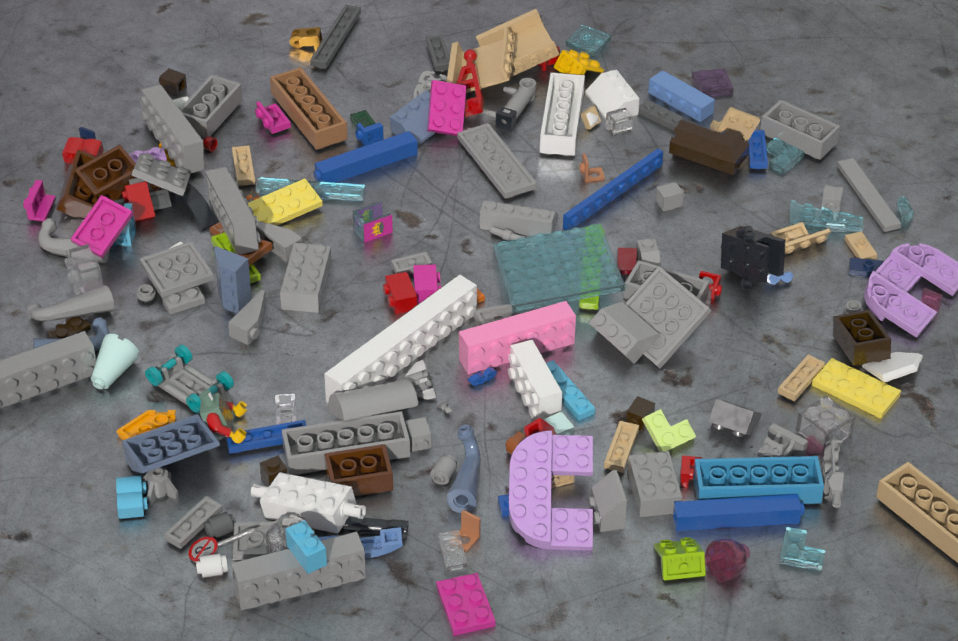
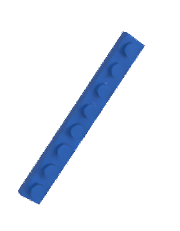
(612, 189)

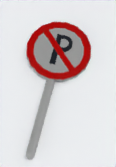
(209, 545)

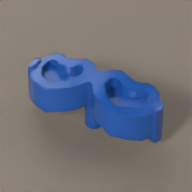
(479, 378)

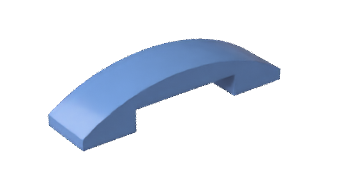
(379, 545)

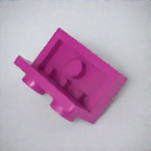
(272, 117)
(38, 203)

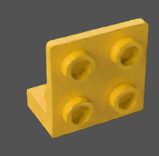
(576, 63)

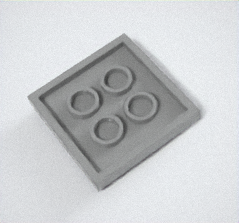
(161, 174)
(176, 269)

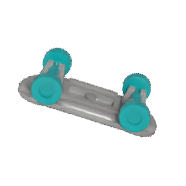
(186, 381)

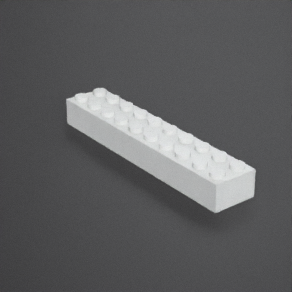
(405, 339)

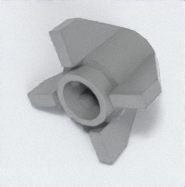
(421, 380)
(159, 485)

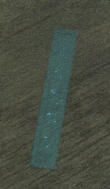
(323, 189)

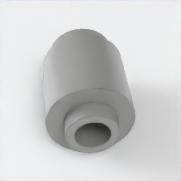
(444, 469)

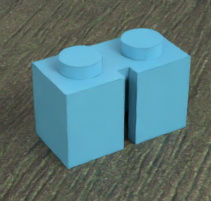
(306, 547)

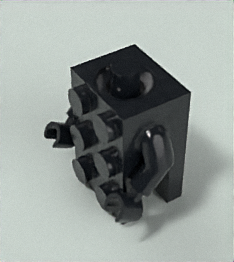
(752, 254)

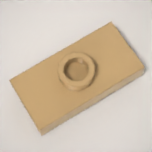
(860, 246)

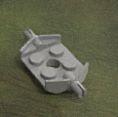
(832, 477)

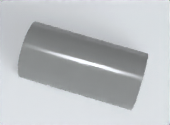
(373, 400)

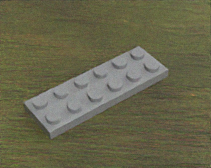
(497, 160)

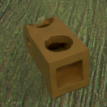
(306, 37)

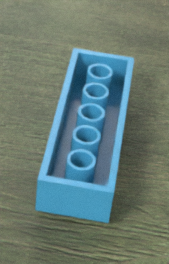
(759, 477)

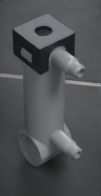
(507, 115)

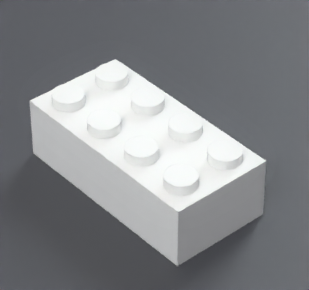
(534, 380)

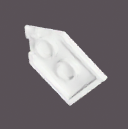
(898, 366)

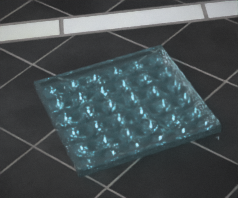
(558, 267)

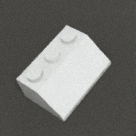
(612, 93)

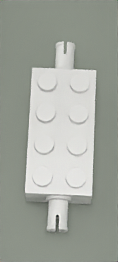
(319, 502)

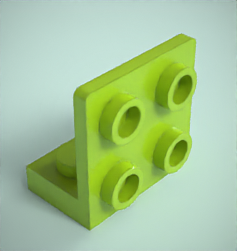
(681, 558)

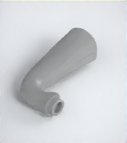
(59, 245)
(91, 302)

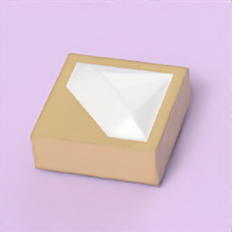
(590, 117)

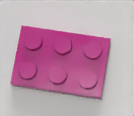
(446, 108)
(102, 226)
(465, 604)

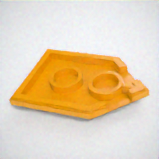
(146, 422)

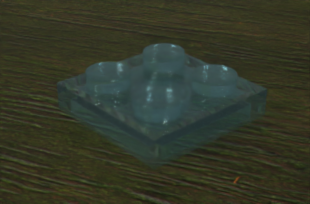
(588, 40)

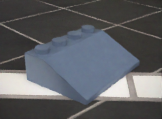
(168, 444)

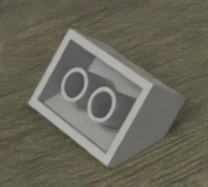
(624, 330)

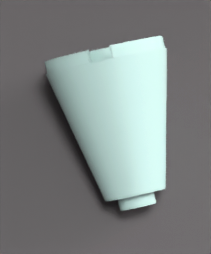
(113, 360)

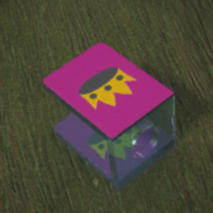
(372, 222)

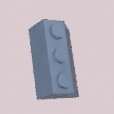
(413, 118)
(232, 279)

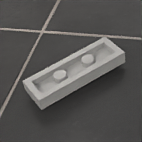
(192, 522)

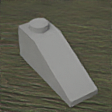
(280, 237)
(247, 322)

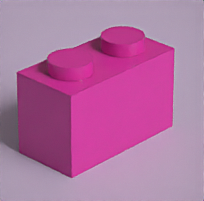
(425, 281)

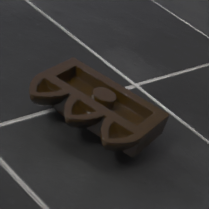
(72, 326)

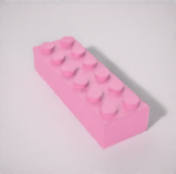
(490, 343)

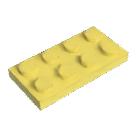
(286, 203)
(856, 388)

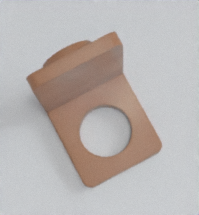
(585, 170)
(470, 528)

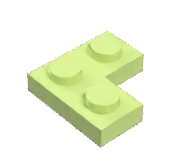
(663, 435)

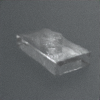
(452, 550)

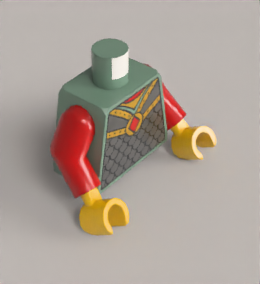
(219, 417)

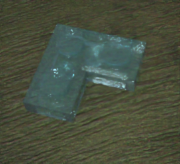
(785, 155)
(797, 554)

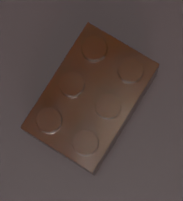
(361, 468)

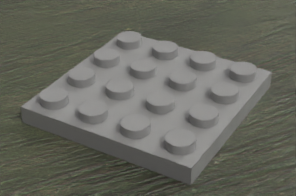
(669, 311)

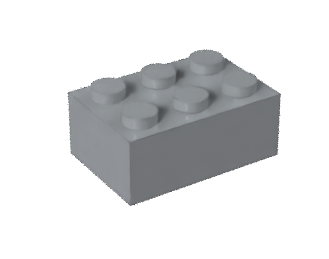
(653, 483)

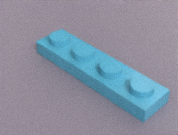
(571, 395)

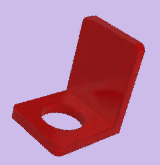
(715, 286)

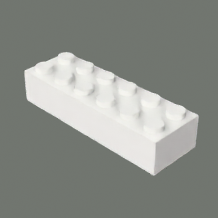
(562, 114)

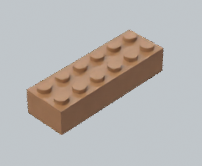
(308, 108)

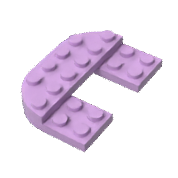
(889, 285)
(530, 491)

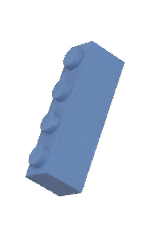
(681, 96)

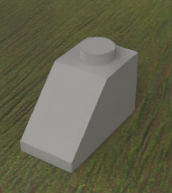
(648, 252)

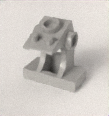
(776, 447)

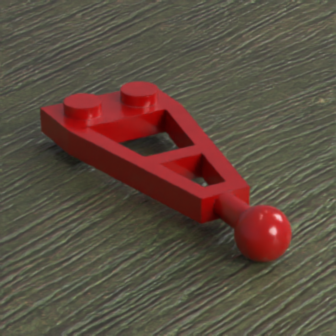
(473, 105)

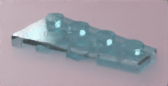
(824, 219)

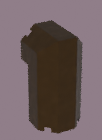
(709, 148)

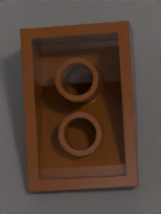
(107, 172)

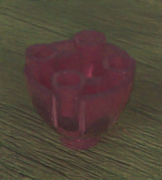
(726, 559)

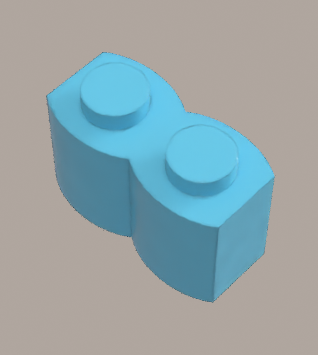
(130, 497)

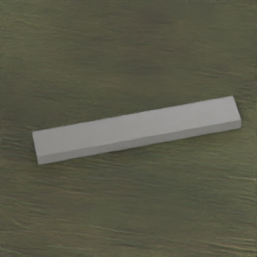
(869, 195)

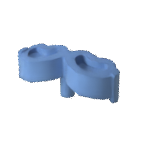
(772, 279)

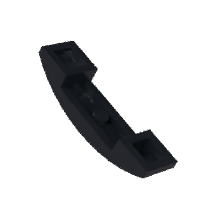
(197, 205)

